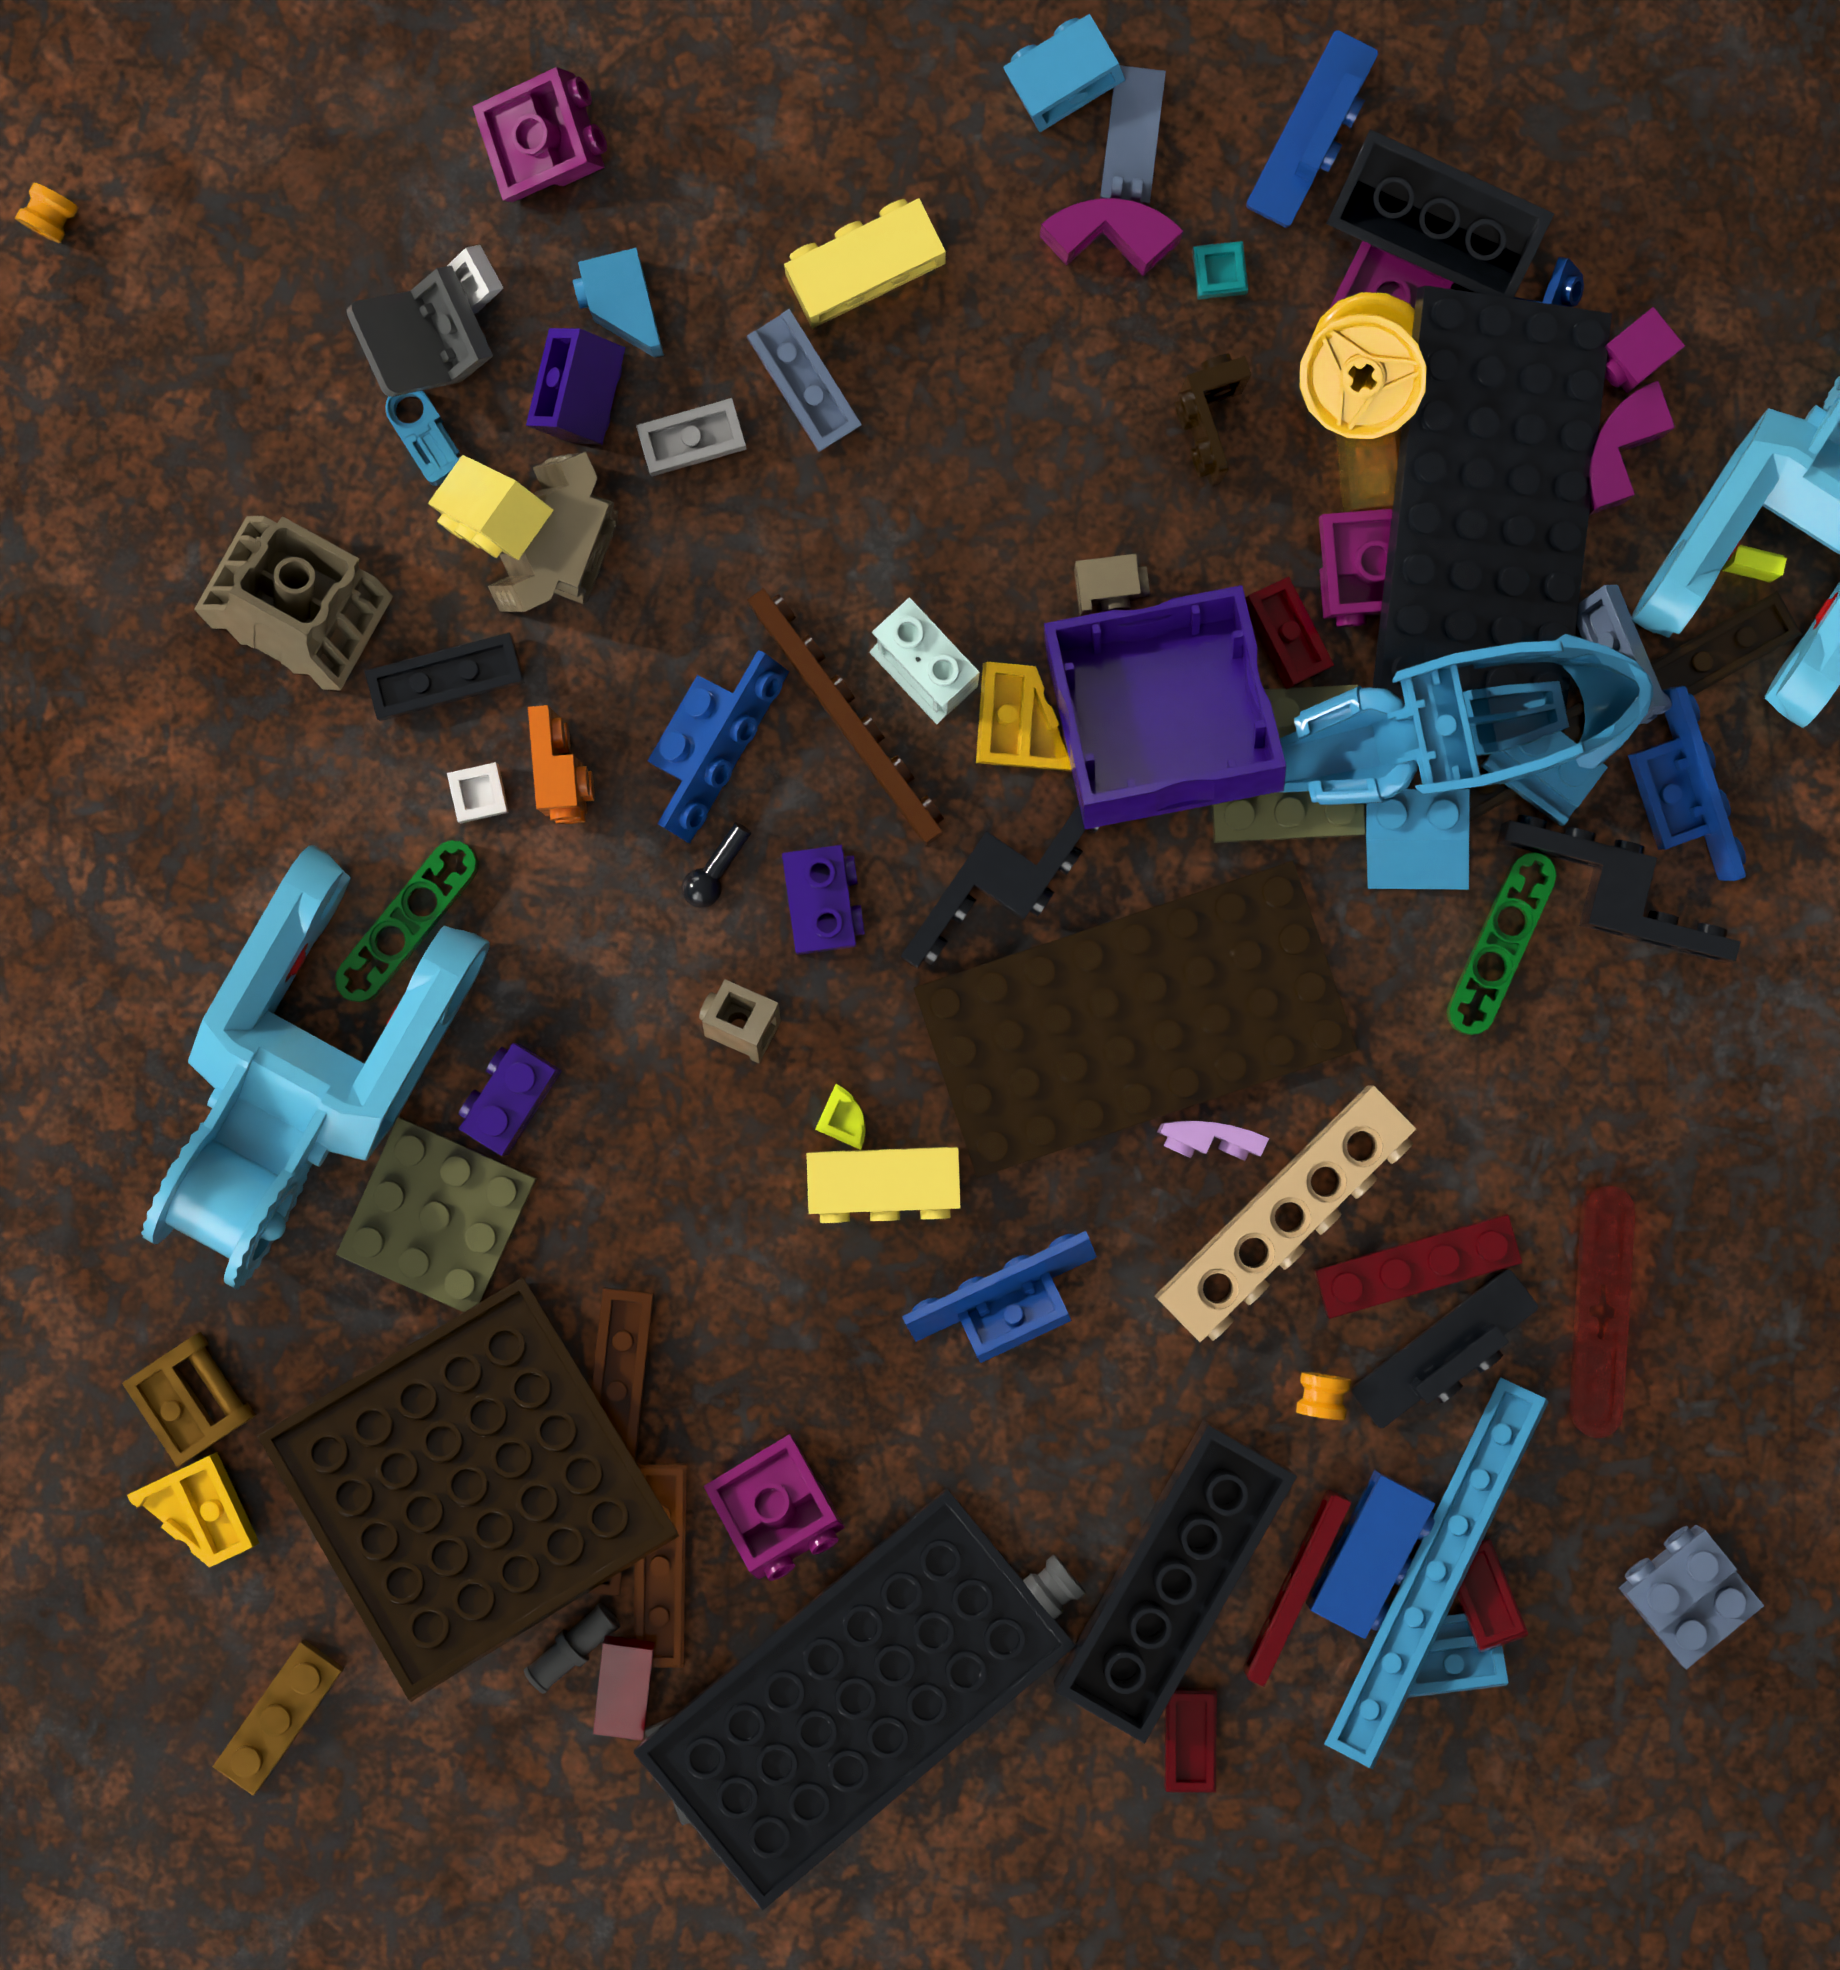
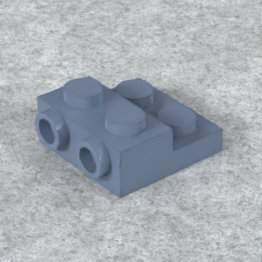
(1690, 1594)

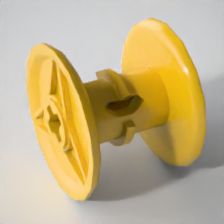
(1333, 372)

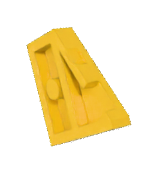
(1017, 721)
(200, 1510)

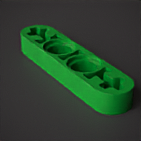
(400, 915)
(1495, 941)

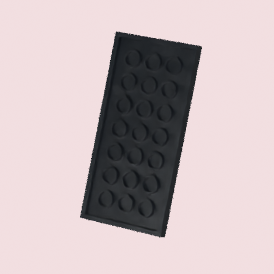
(1492, 485)
(853, 1699)

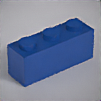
(1371, 1555)

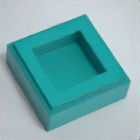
(1220, 270)

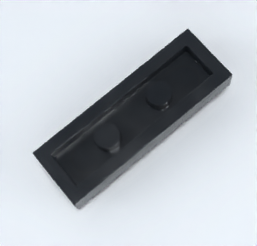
(444, 676)

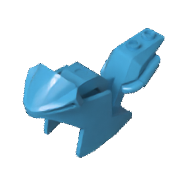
(1371, 742)

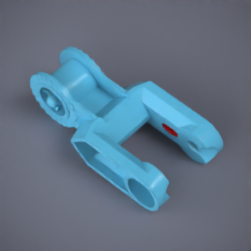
(1794, 473)
(287, 1094)

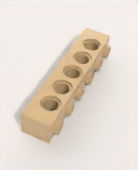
(1389, 1137)

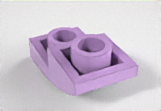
(1198, 1135)

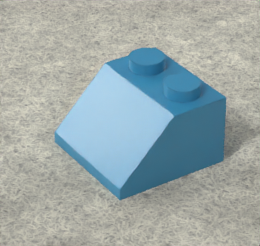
(1419, 841)

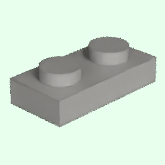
(691, 437)

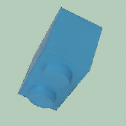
(1064, 71)

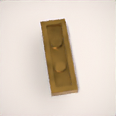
(278, 1717)

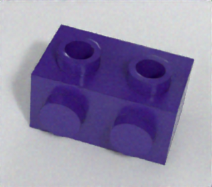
(575, 386)
(821, 899)
(509, 1098)

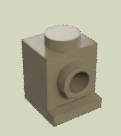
(1110, 583)
(734, 1003)

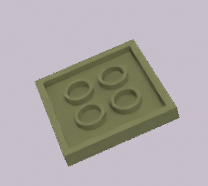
(1288, 813)
(436, 1216)

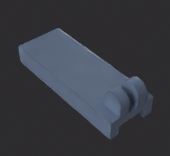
(1133, 135)
(803, 380)
(1607, 621)

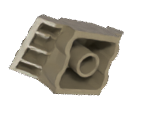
(569, 545)
(295, 599)

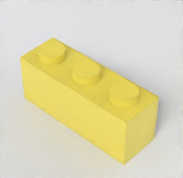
(864, 261)
(489, 509)
(883, 1183)

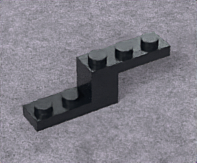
(1002, 877)
(1618, 889)

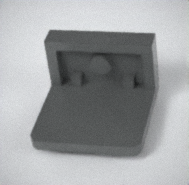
(420, 335)

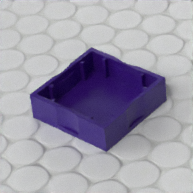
(1164, 707)

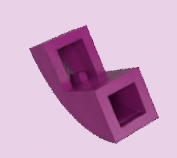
(1133, 228)
(1633, 423)

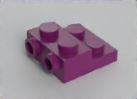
(540, 134)
(1353, 564)
(775, 1509)

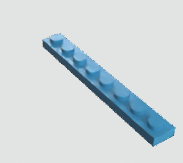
(1436, 1573)

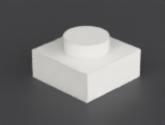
(476, 277)
(478, 792)

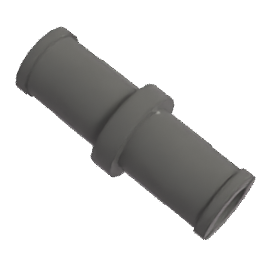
(571, 1648)

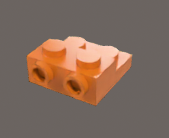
(559, 779)

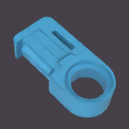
(425, 439)

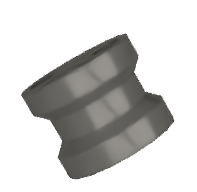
(1054, 1586)

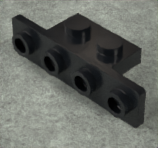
(1447, 1351)

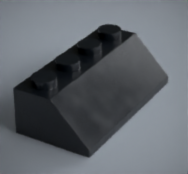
(1439, 217)

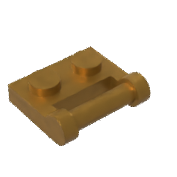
(174, 1408)

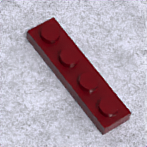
(1417, 1266)

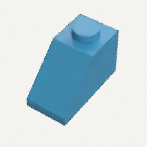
(619, 298)

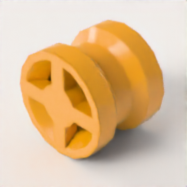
(46, 212)
(1323, 1396)

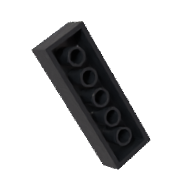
(1174, 1581)

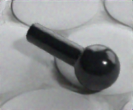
(703, 885)

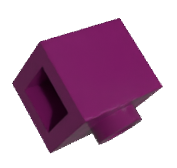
(1640, 350)

